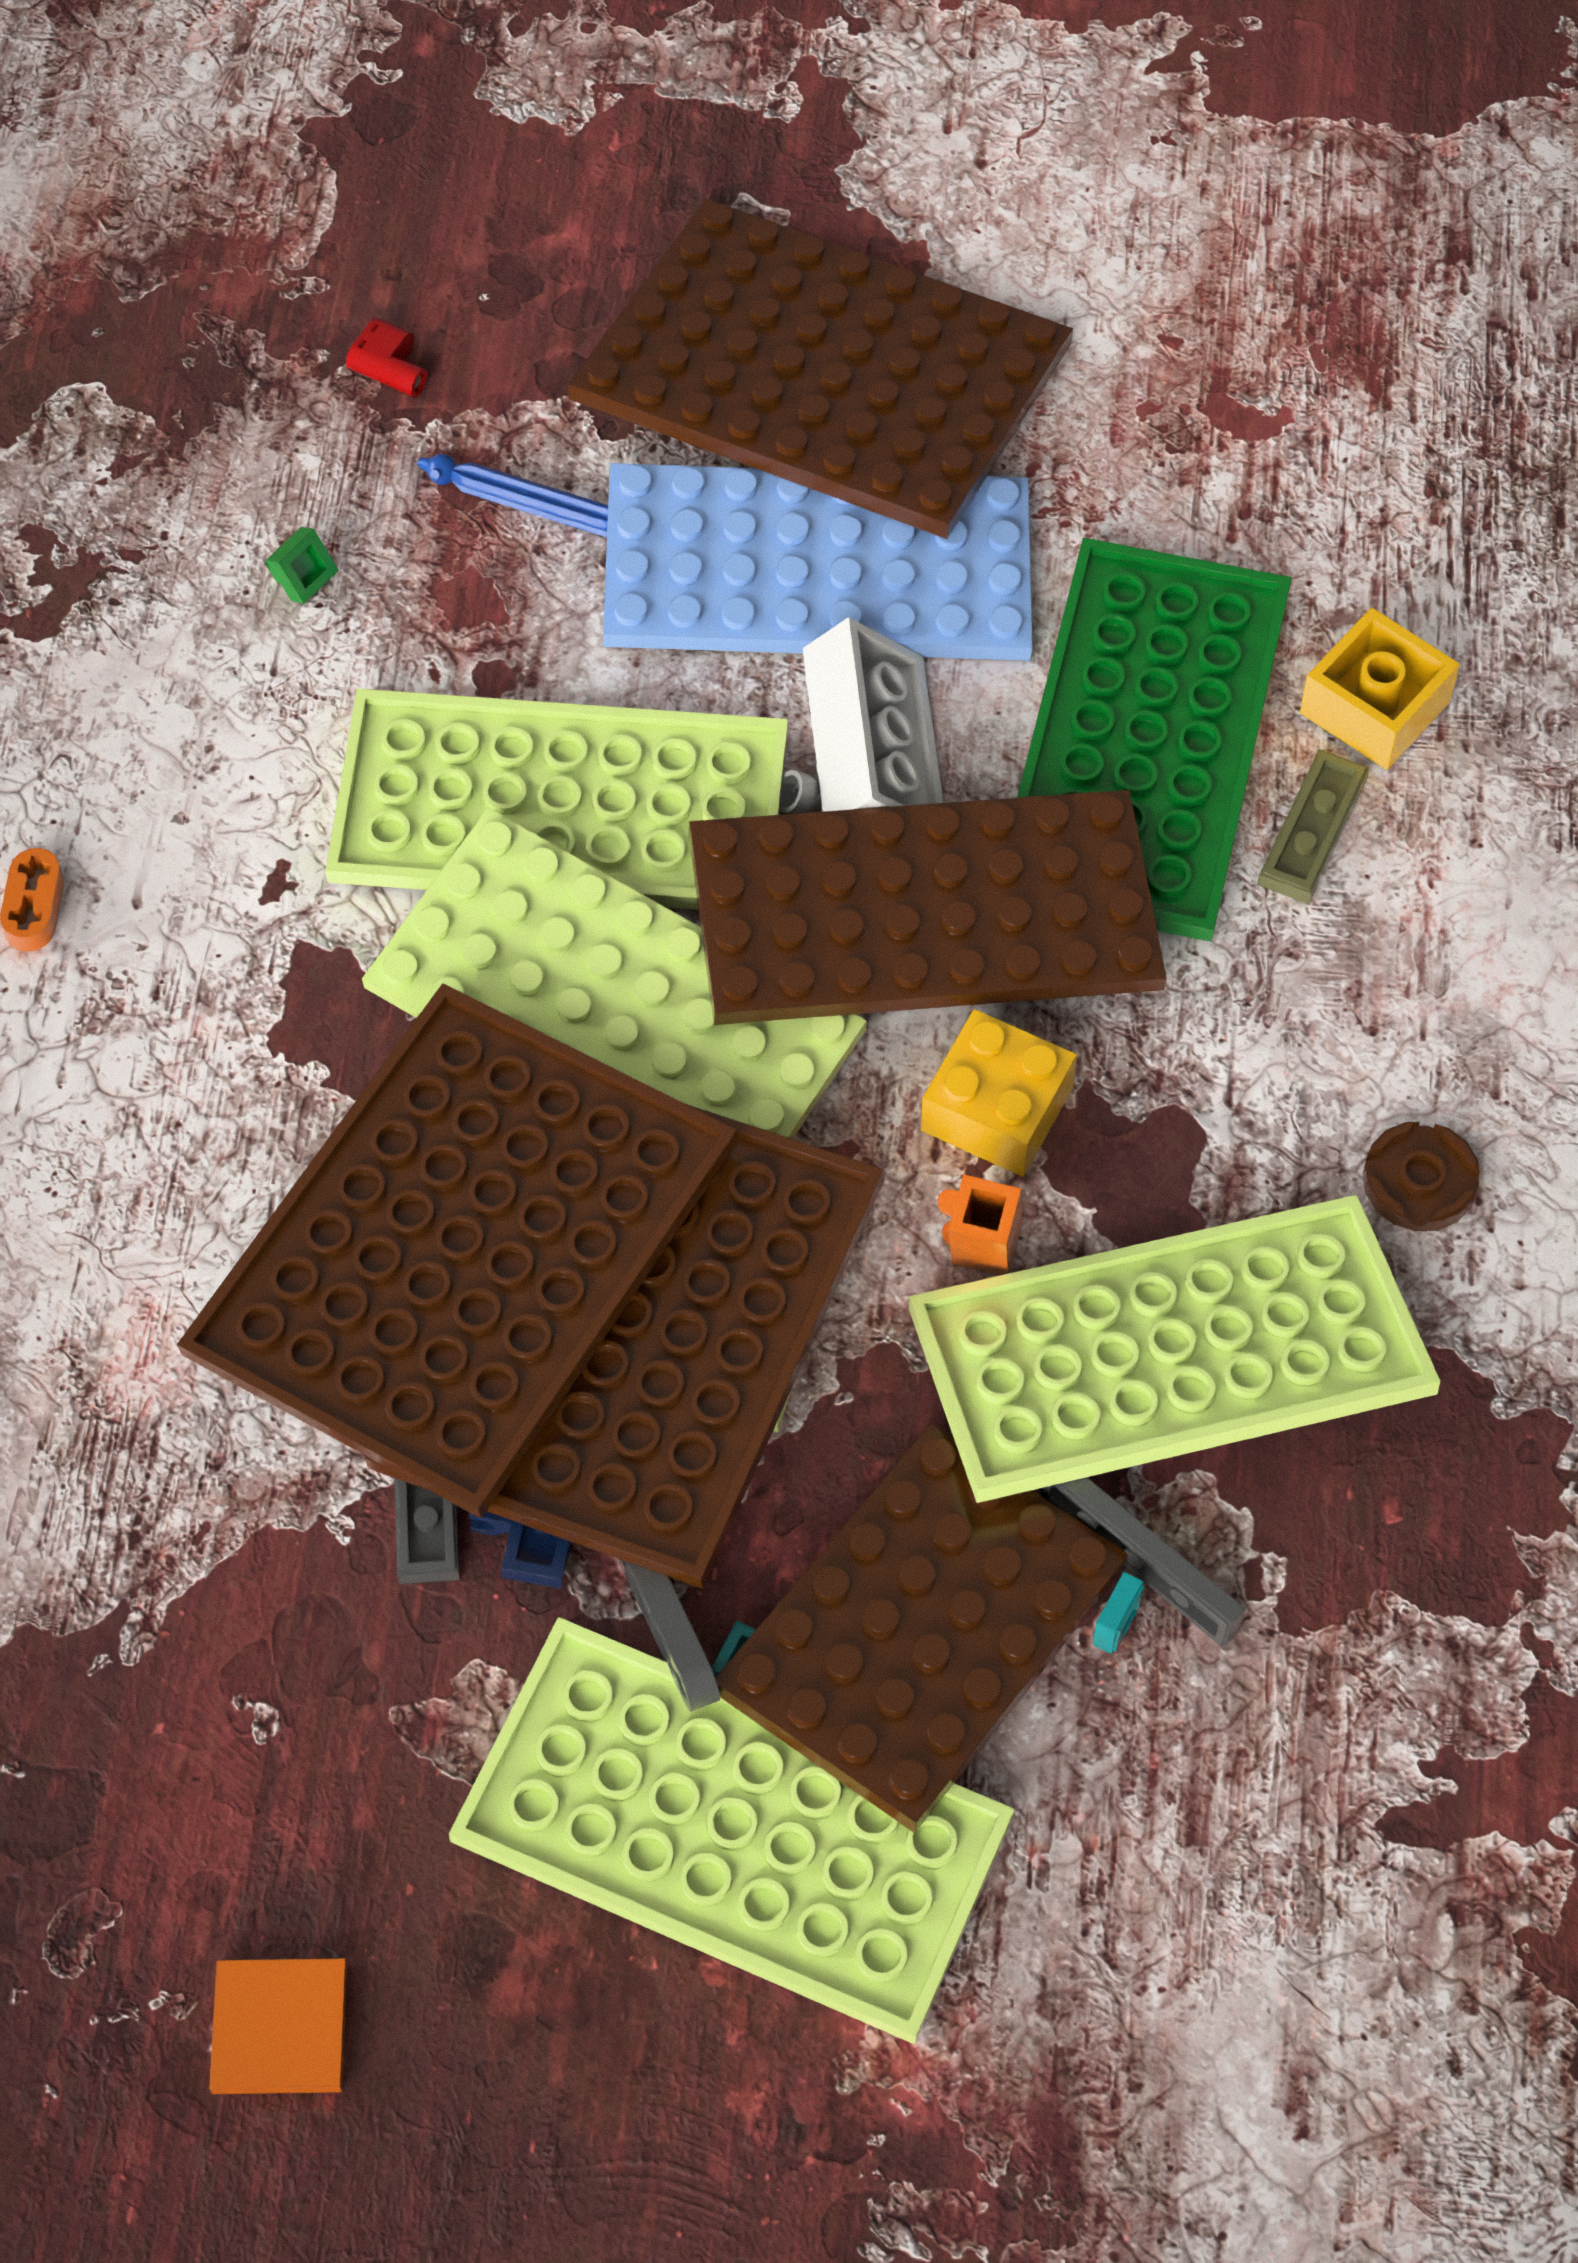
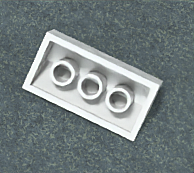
(870, 721)

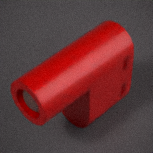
(382, 356)

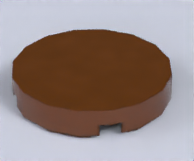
(1421, 1176)

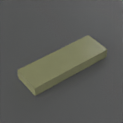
(1313, 826)

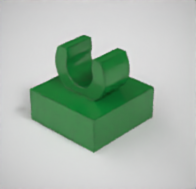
(301, 565)

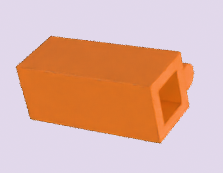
(982, 1224)

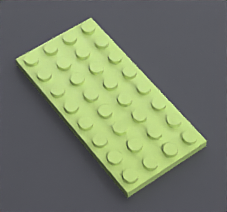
(582, 776)
(603, 975)
(1170, 1347)
(726, 1835)

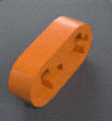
(20, 898)

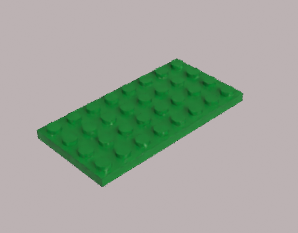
(1162, 698)

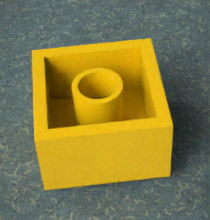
(1379, 688)
(998, 1092)

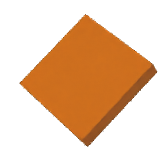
(278, 2026)

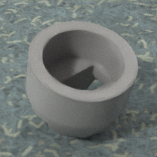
(799, 793)

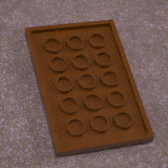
(919, 1630)

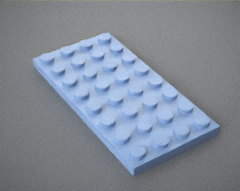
(775, 565)

